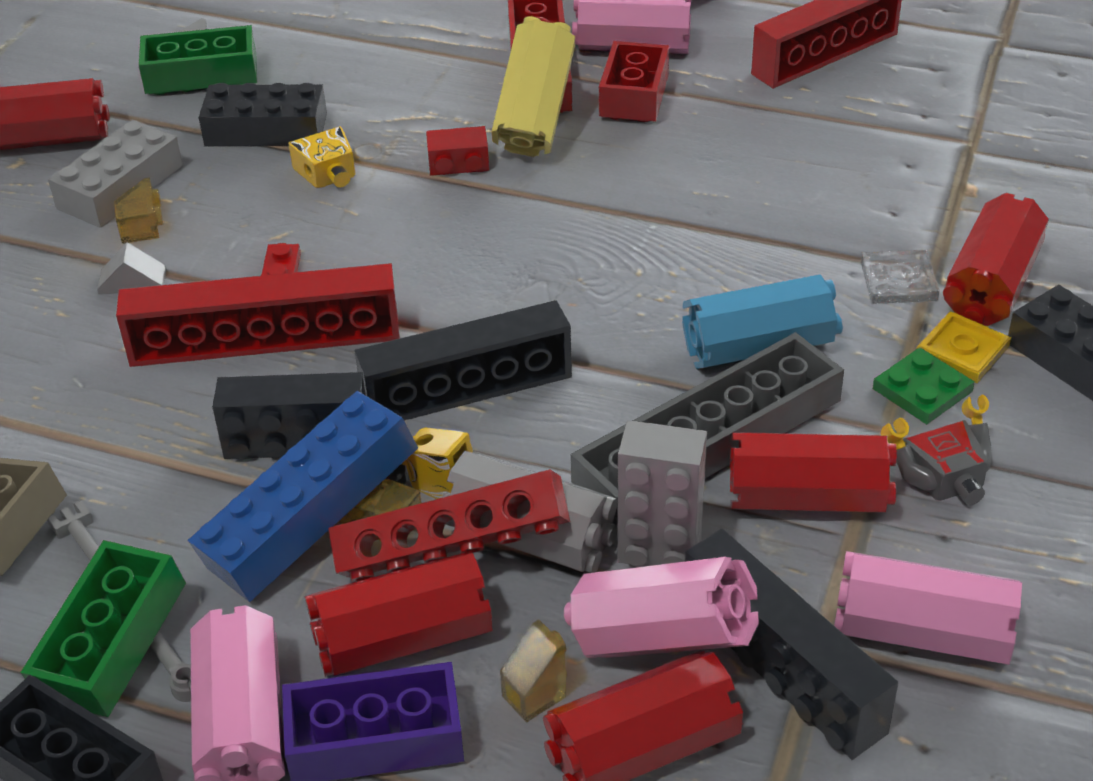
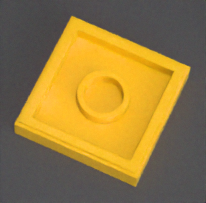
(965, 345)

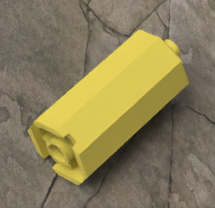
(533, 87)

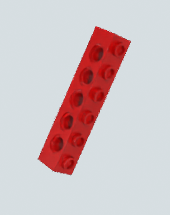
(353, 540)

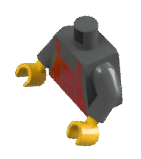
(948, 458)

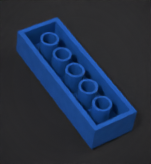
(303, 495)

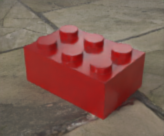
(634, 81)

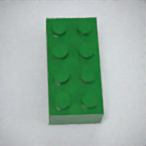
(197, 59)
(106, 625)

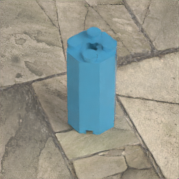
(748, 320)

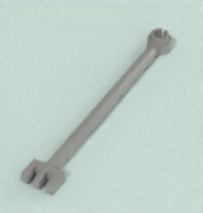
(76, 526)

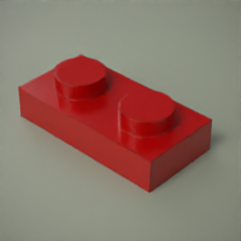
(281, 259)

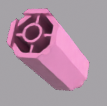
(632, 21)
(929, 607)
(663, 608)
(236, 698)

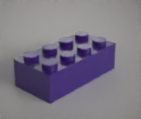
(371, 723)

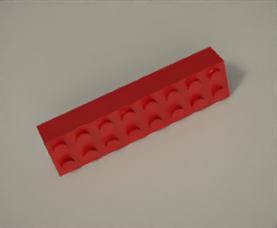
(258, 315)

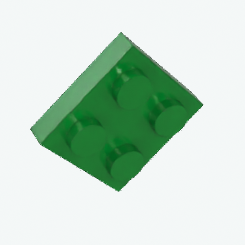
(923, 385)

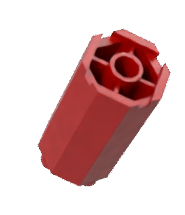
(52, 113)
(996, 259)
(812, 472)
(399, 613)
(644, 721)

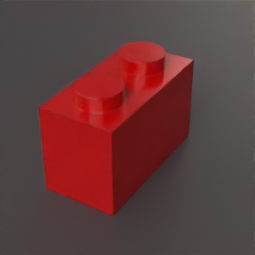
(457, 150)

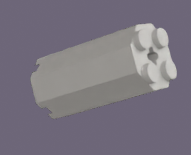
(575, 543)

